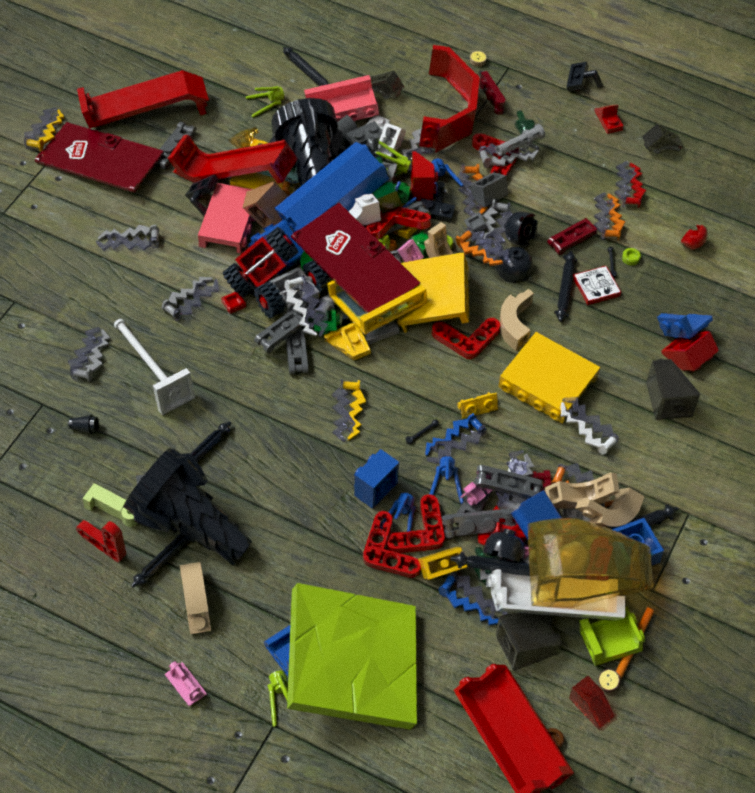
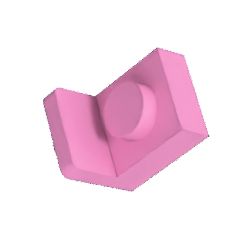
(410, 251)

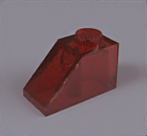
(592, 702)

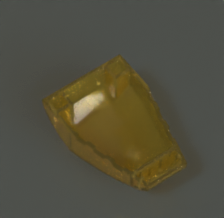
(584, 563)

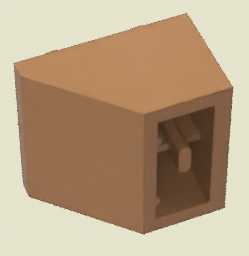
(261, 204)

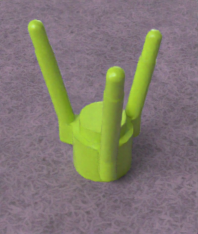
(274, 94)
(402, 162)
(278, 683)

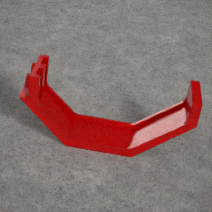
(442, 133)

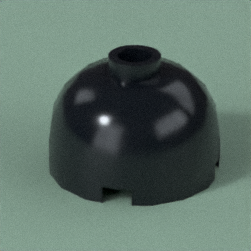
(521, 228)
(518, 266)
(505, 546)

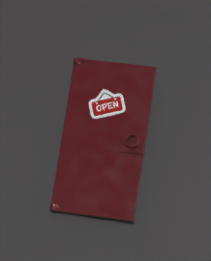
(99, 157)
(354, 259)

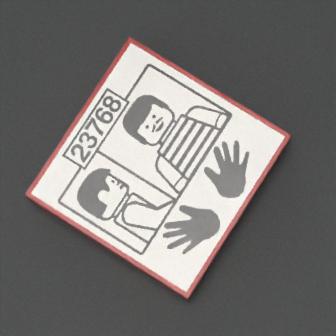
(596, 285)

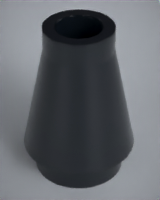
(84, 423)

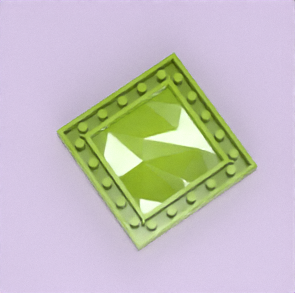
(352, 657)

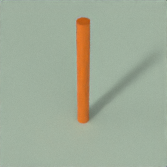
(642, 626)

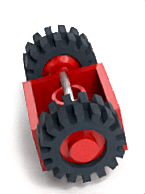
(260, 262)

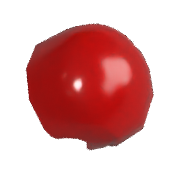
(695, 238)

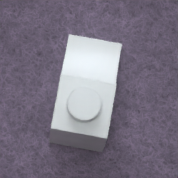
(392, 137)
(366, 209)

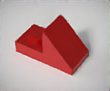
(609, 118)

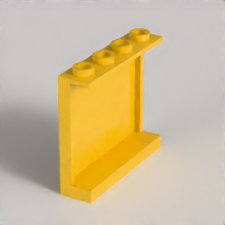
(446, 289)
(546, 374)

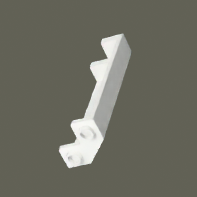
(513, 594)

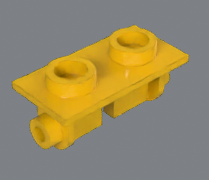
(478, 405)

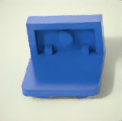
(683, 325)

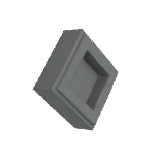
(476, 222)

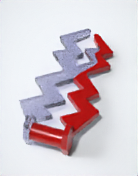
(622, 193)

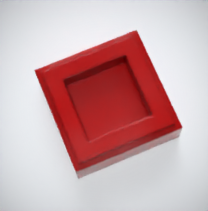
(233, 302)

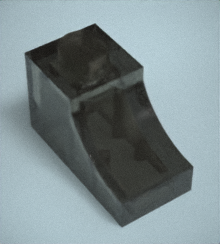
(387, 84)
(661, 139)

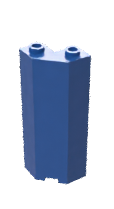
(341, 181)

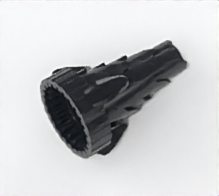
(310, 132)
(173, 500)

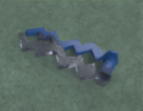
(449, 444)
(480, 604)

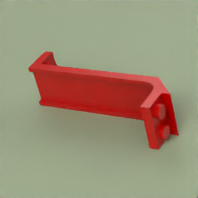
(143, 98)
(197, 165)

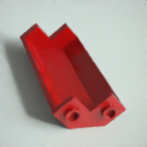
(513, 731)

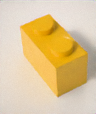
(439, 563)

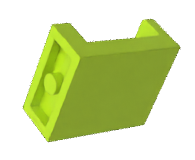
(612, 638)

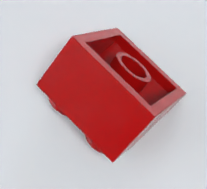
(422, 177)
(693, 352)

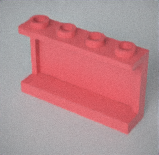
(348, 98)
(226, 219)

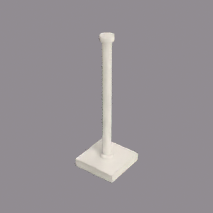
(171, 390)

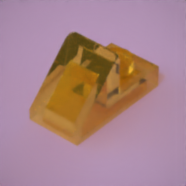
(243, 138)

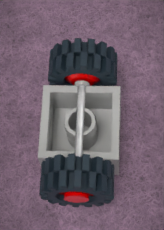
(273, 295)

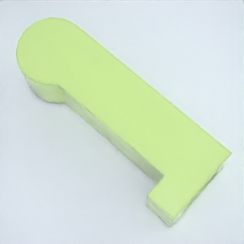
(109, 503)

